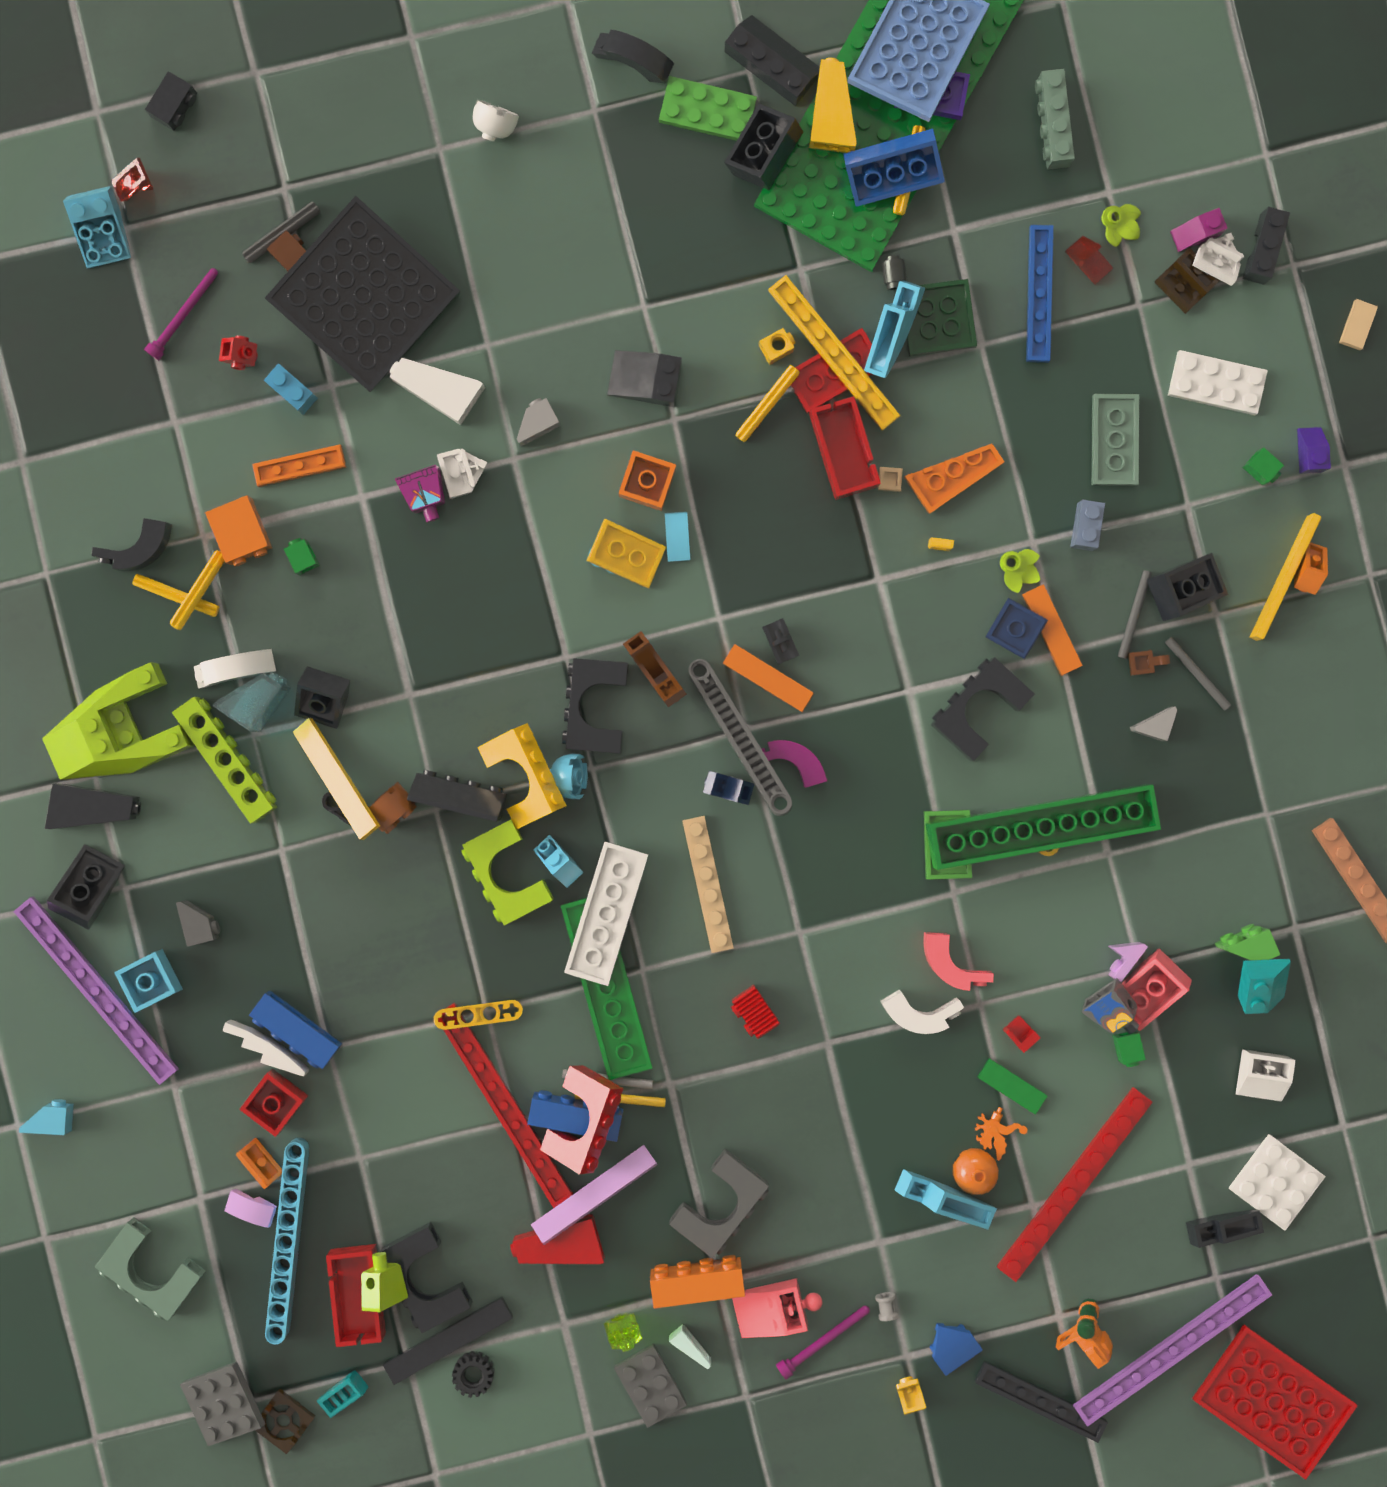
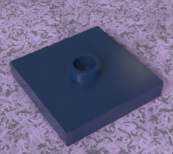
(1016, 628)

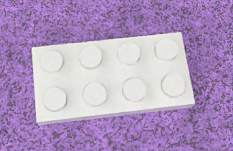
(1217, 382)

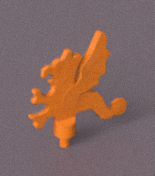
(994, 1128)

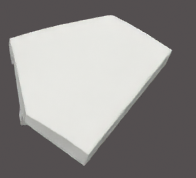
(1219, 259)
(460, 471)

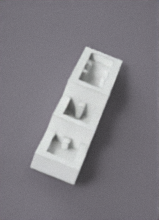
(273, 1052)

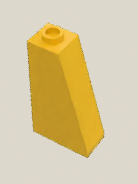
(832, 114)

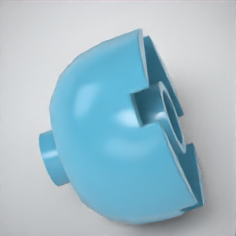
(570, 775)

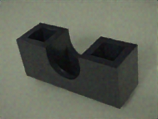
(1270, 235)

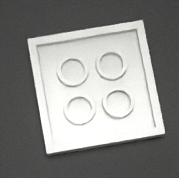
(1276, 1182)

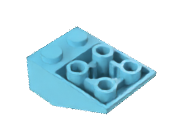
(98, 226)

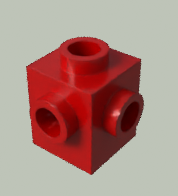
(238, 352)

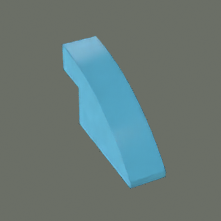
(894, 328)
(945, 1199)

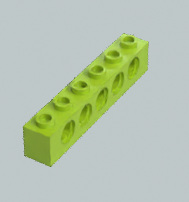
(187, 717)

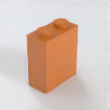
(239, 531)

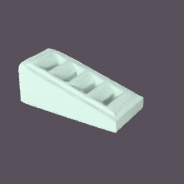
(686, 1342)

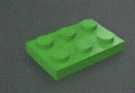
(963, 871)

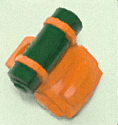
(1088, 1335)

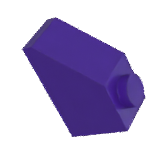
(1313, 450)

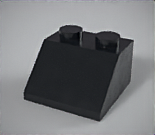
(321, 697)

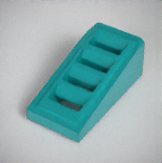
(354, 1385)

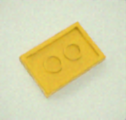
(626, 553)

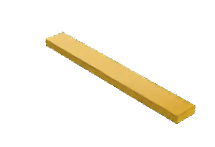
(834, 352)

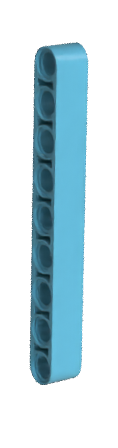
(282, 1250)

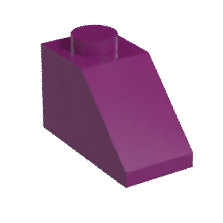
(1199, 230)

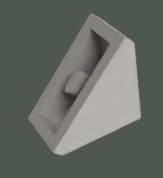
(1158, 725)

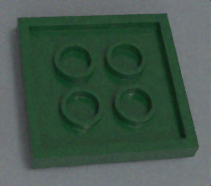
(943, 319)

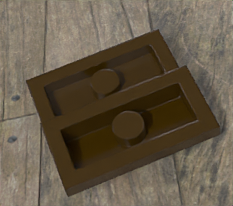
(1184, 282)

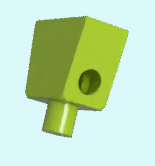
(382, 1284)

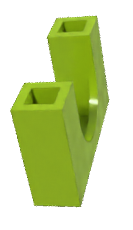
(507, 904)

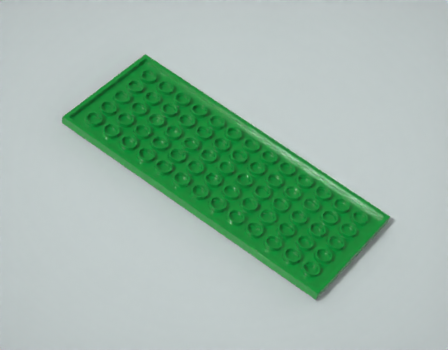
(814, 183)

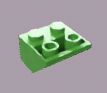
(1250, 944)

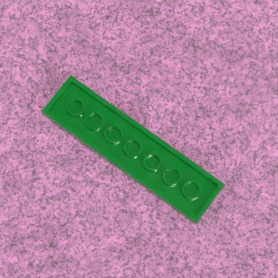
(612, 1011)

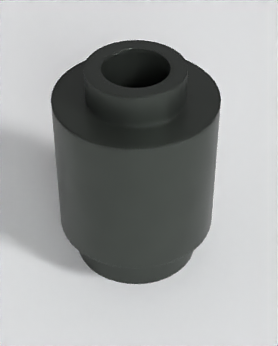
(893, 271)

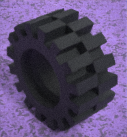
(466, 1386)

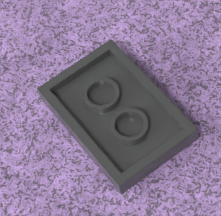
(650, 1385)

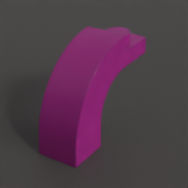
(805, 761)

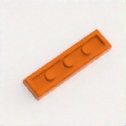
(299, 465)
(1054, 631)

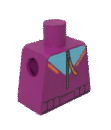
(423, 491)

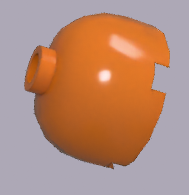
(975, 1171)

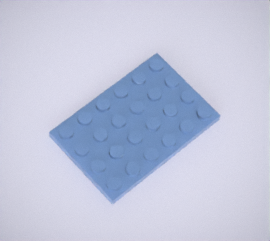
(917, 51)

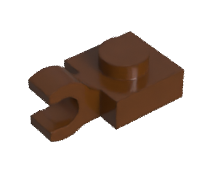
(1144, 662)

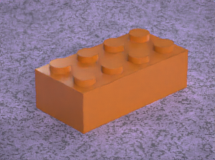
(697, 1281)

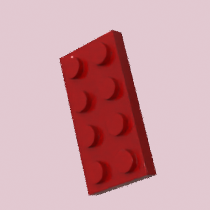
(816, 379)

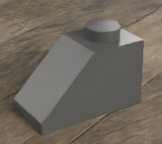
(197, 924)

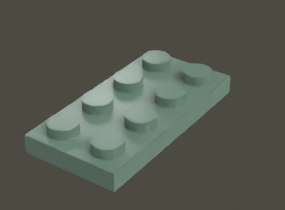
(1115, 439)

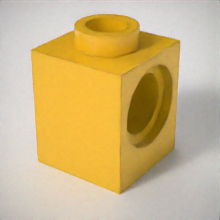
(773, 355)

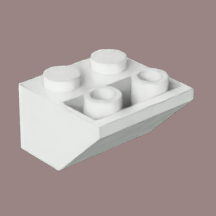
(1264, 1075)

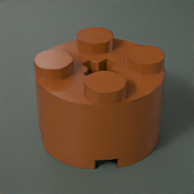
(391, 807)

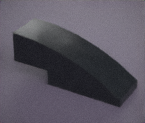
(1224, 1228)

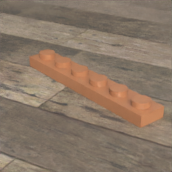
(1354, 873)

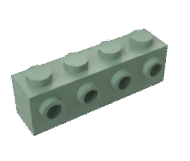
(1055, 119)

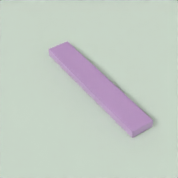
(593, 1194)

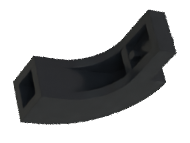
(635, 53)
(146, 550)

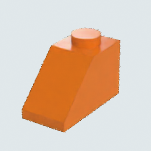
(1312, 569)

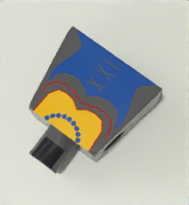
(1112, 1008)

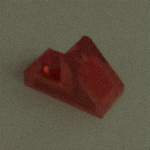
(131, 180)
(1089, 259)

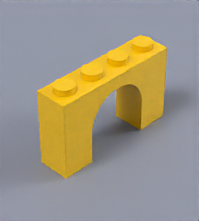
(543, 793)

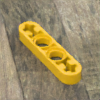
(478, 1018)

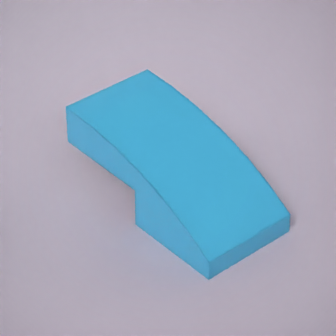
(677, 536)

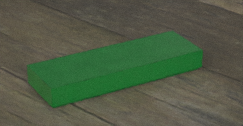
(1012, 1086)

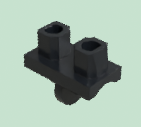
(780, 641)

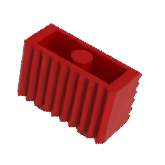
(755, 1012)

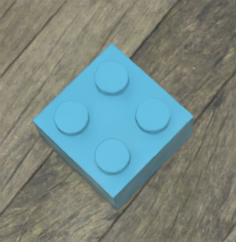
(148, 980)

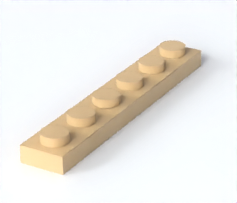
(707, 884)

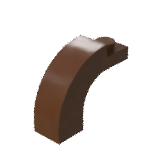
(654, 669)

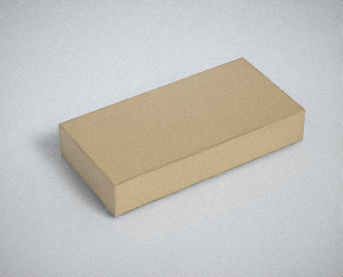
(1358, 324)

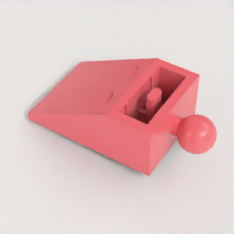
(770, 1310)

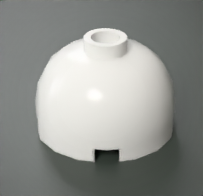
(493, 120)

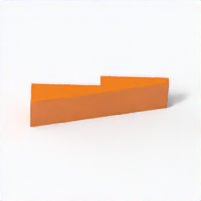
(768, 678)

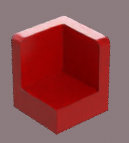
(1021, 1033)

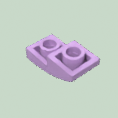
(250, 1209)

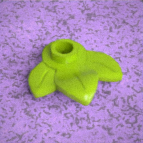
(1123, 226)
(1022, 571)

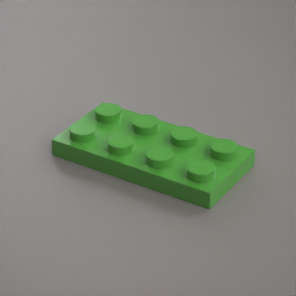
(706, 108)

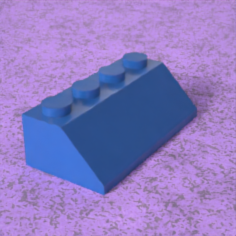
(894, 167)

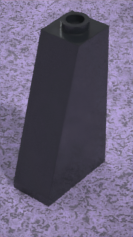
(85, 806)

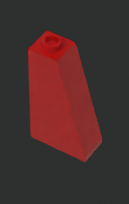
(573, 1246)

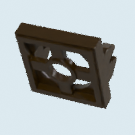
(305, 1416)

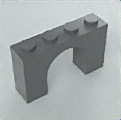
(712, 1234)

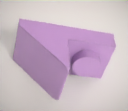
(1130, 955)

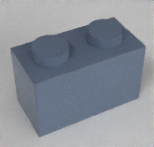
(1087, 525)

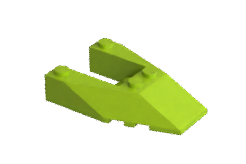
(103, 736)

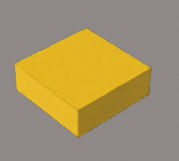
(940, 544)

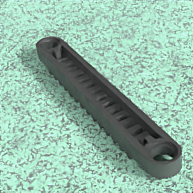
(740, 737)

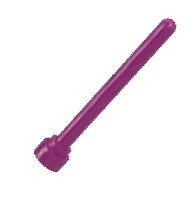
(156, 348)
(787, 1366)

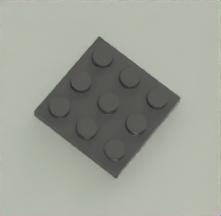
(222, 1404)

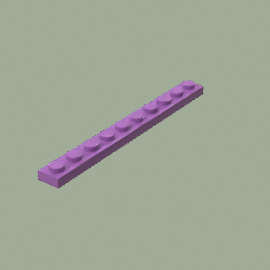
(96, 990)
(1172, 1350)

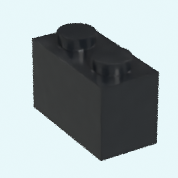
(171, 101)

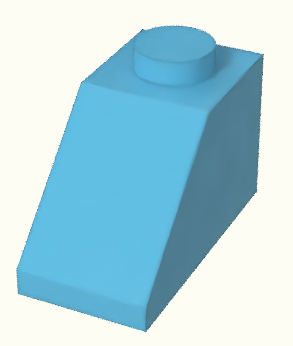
(51, 1119)

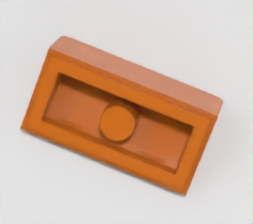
(259, 1163)

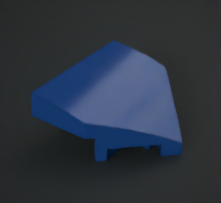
(953, 1347)

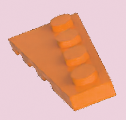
(948, 479)

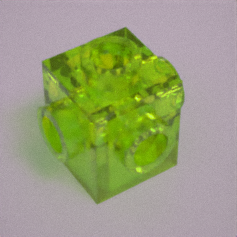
(623, 1331)

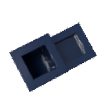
(728, 787)

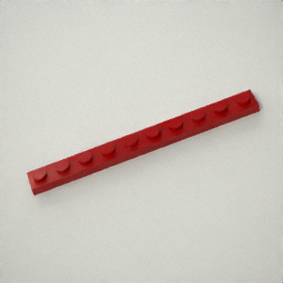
(507, 1110)
(1074, 1184)

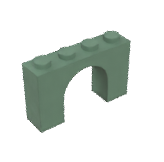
(119, 1266)

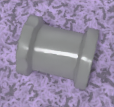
(887, 1306)

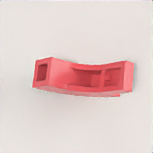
(937, 954)

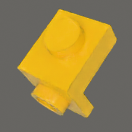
(910, 1395)

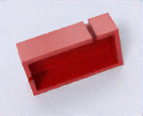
(844, 448)
(346, 1296)

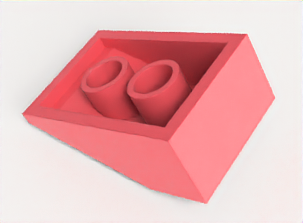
(1155, 986)

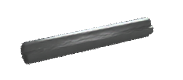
(291, 225)

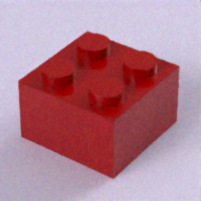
(273, 1102)

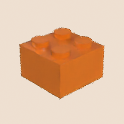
(647, 480)

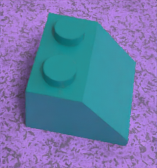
(1262, 984)

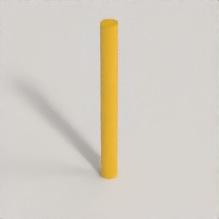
(640, 1100)

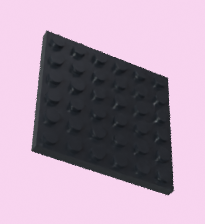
(362, 294)

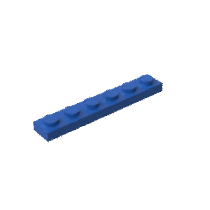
(1039, 293)

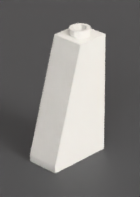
(441, 389)

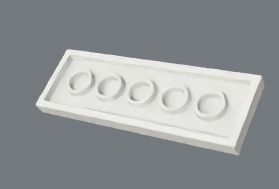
(606, 913)

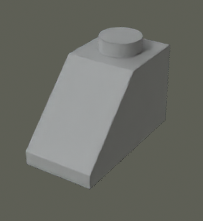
(537, 421)

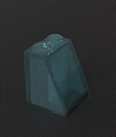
(254, 701)

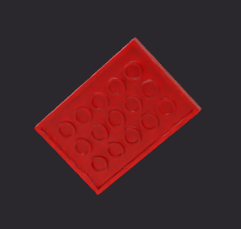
(1274, 1401)

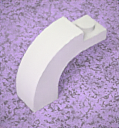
(234, 667)
(918, 1021)

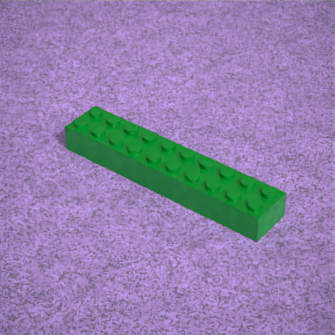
(1043, 826)

